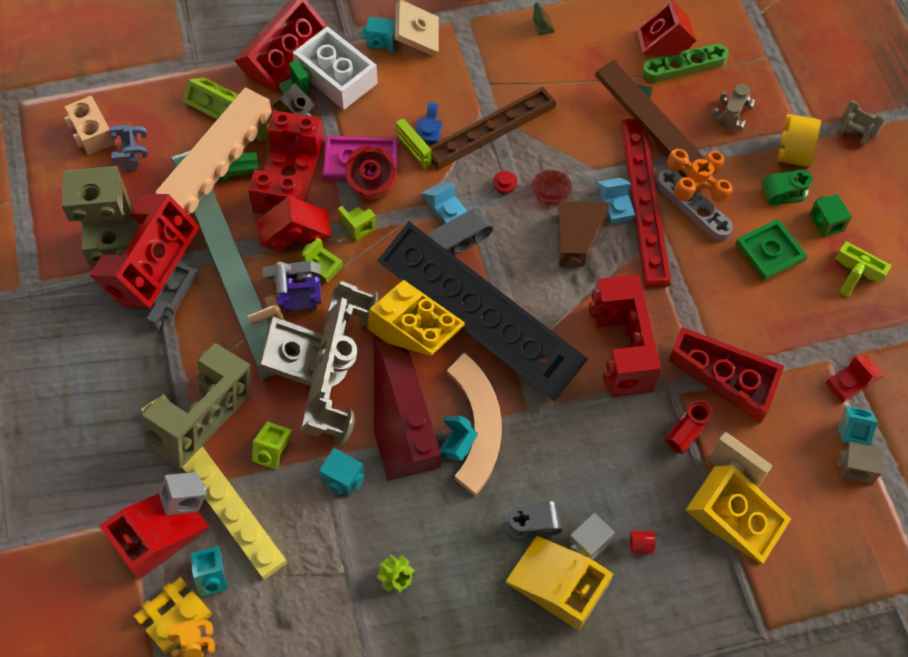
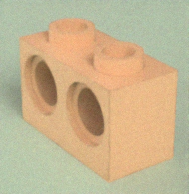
(89, 125)

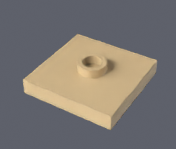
(417, 28)
(732, 452)

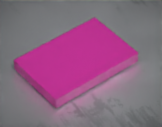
(340, 147)

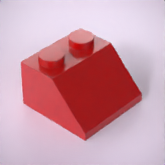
(666, 32)

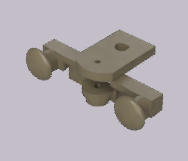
(320, 359)

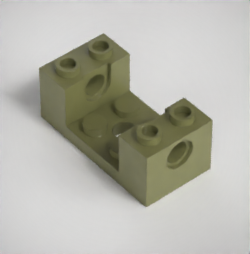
(103, 207)
(180, 434)

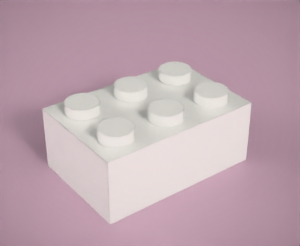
(337, 67)

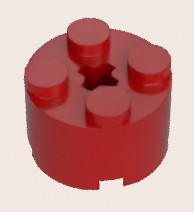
(376, 160)

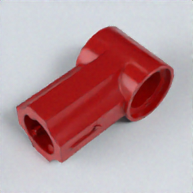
(688, 427)

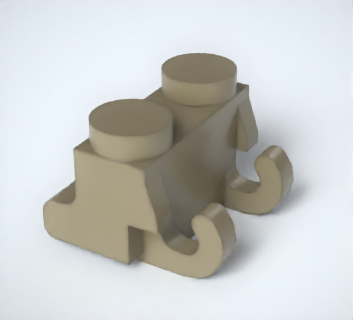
(739, 98)
(861, 121)

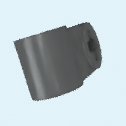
(538, 520)

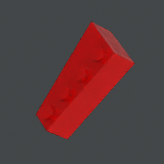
(728, 371)

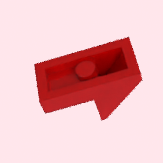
(854, 378)

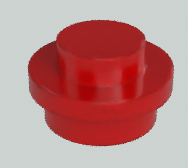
(504, 182)

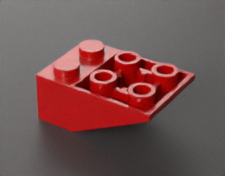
(149, 536)

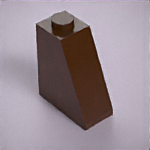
(578, 230)

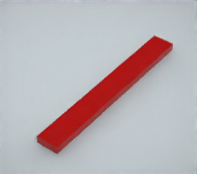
(645, 205)

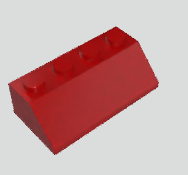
(271, 51)

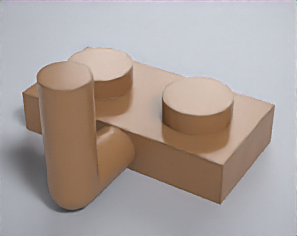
(271, 311)

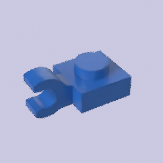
(429, 128)

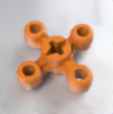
(699, 175)

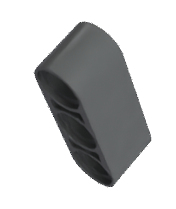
(462, 231)

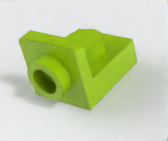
(270, 444)

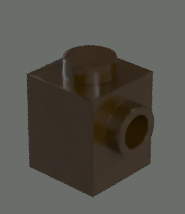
(294, 102)

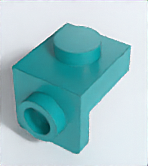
(460, 438)

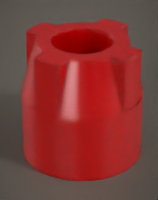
(642, 542)

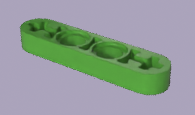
(687, 67)

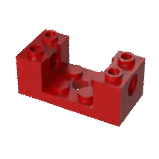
(295, 147)
(137, 274)
(618, 303)

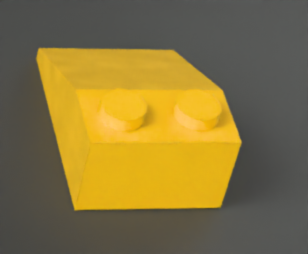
(738, 512)

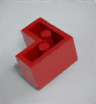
(292, 222)

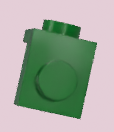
(299, 76)

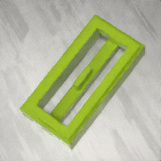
(413, 143)

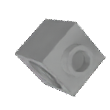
(182, 493)
(591, 537)

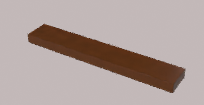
(644, 111)
(491, 127)

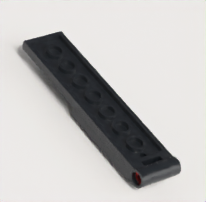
(487, 312)

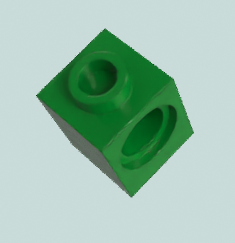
(830, 215)

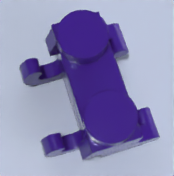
(301, 295)

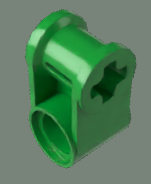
(783, 188)

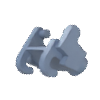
(129, 146)

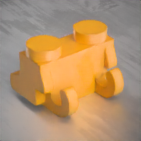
(190, 638)

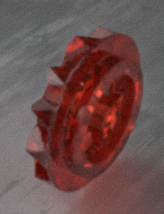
(551, 178)

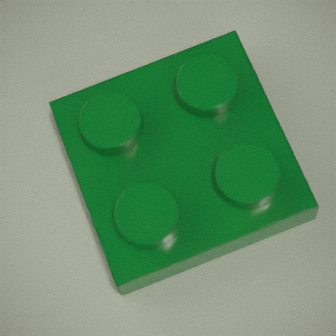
(771, 249)

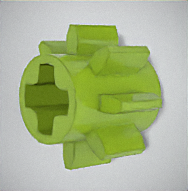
(395, 573)

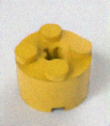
(799, 140)

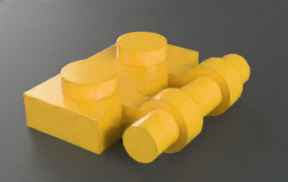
(186, 610)

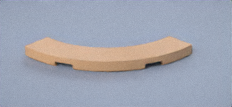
(487, 423)

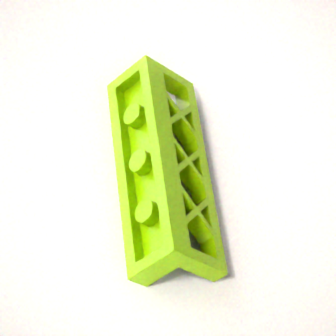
(213, 100)

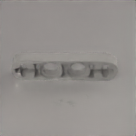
(698, 202)

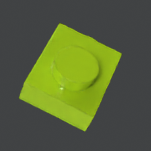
(329, 263)

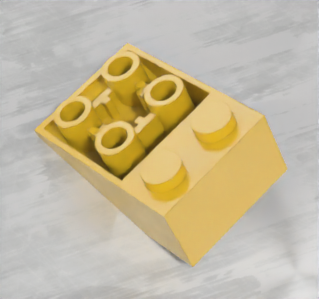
(412, 320)
(560, 581)

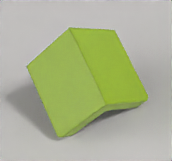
(357, 222)

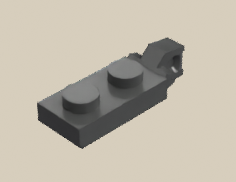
(171, 295)

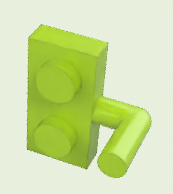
(860, 263)

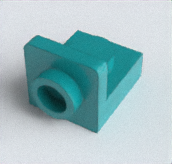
(208, 571)

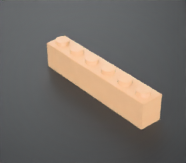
(217, 150)

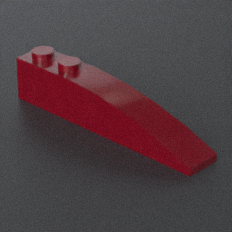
(401, 415)

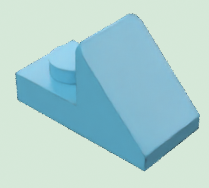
(616, 193)
(443, 201)

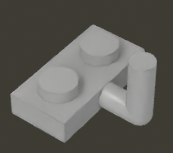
(282, 271)

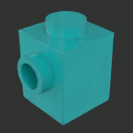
(342, 473)

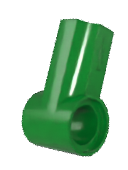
(242, 166)

